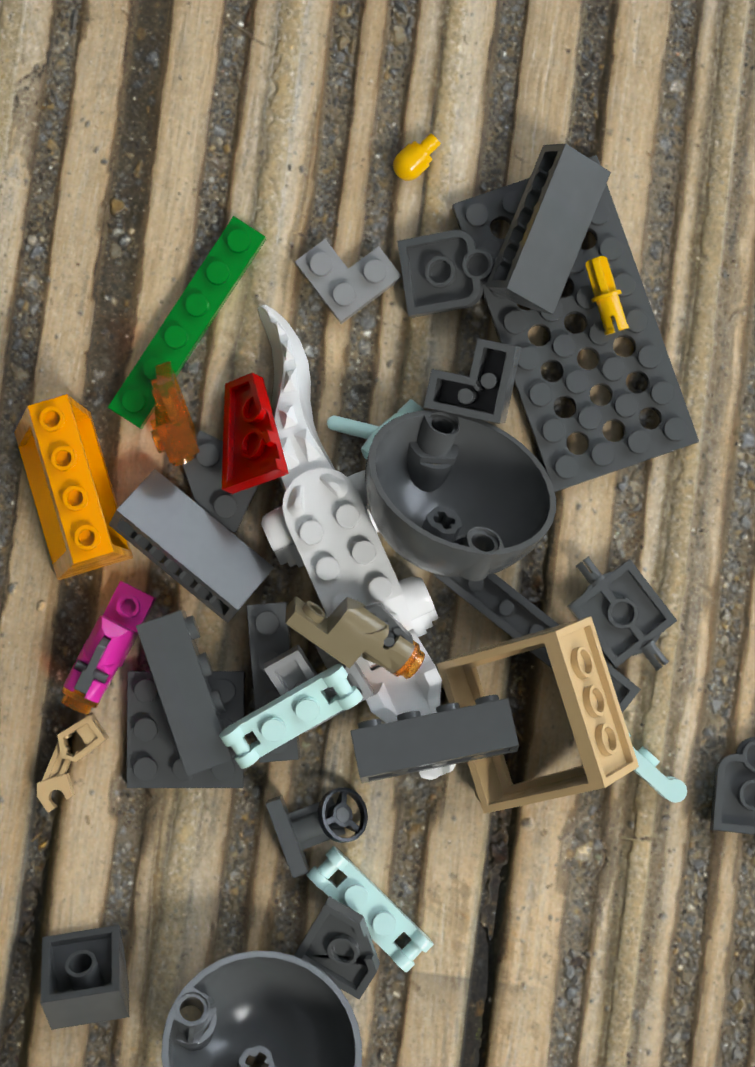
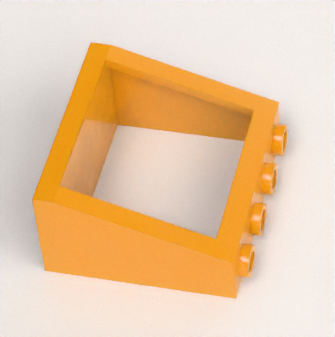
(70, 486)

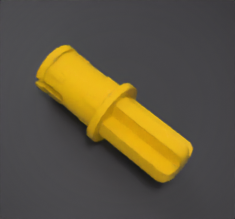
(605, 294)

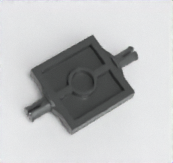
(624, 612)

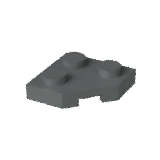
(205, 480)
(341, 947)

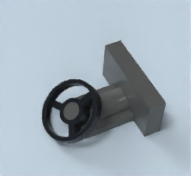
(314, 825)

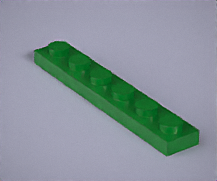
(189, 318)

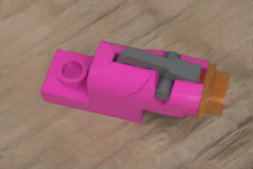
(106, 648)

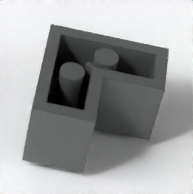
(484, 392)

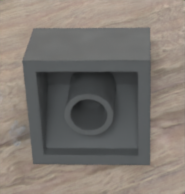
(84, 977)

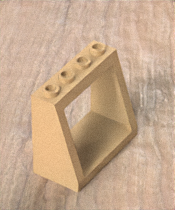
(588, 704)

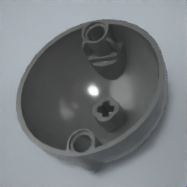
(470, 510)
(265, 1012)

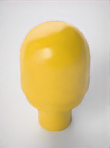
(415, 158)

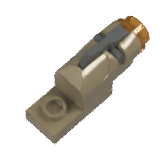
(357, 631)

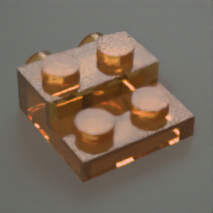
(173, 424)

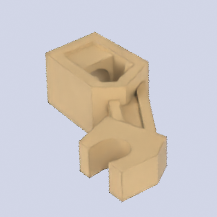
(56, 773)

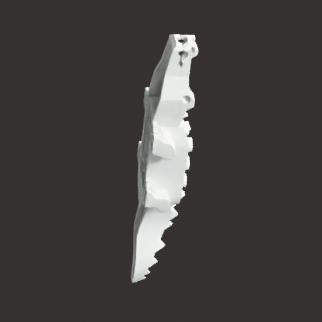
(335, 537)

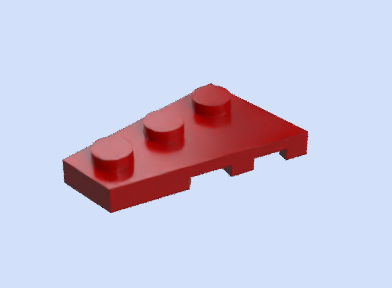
(249, 436)

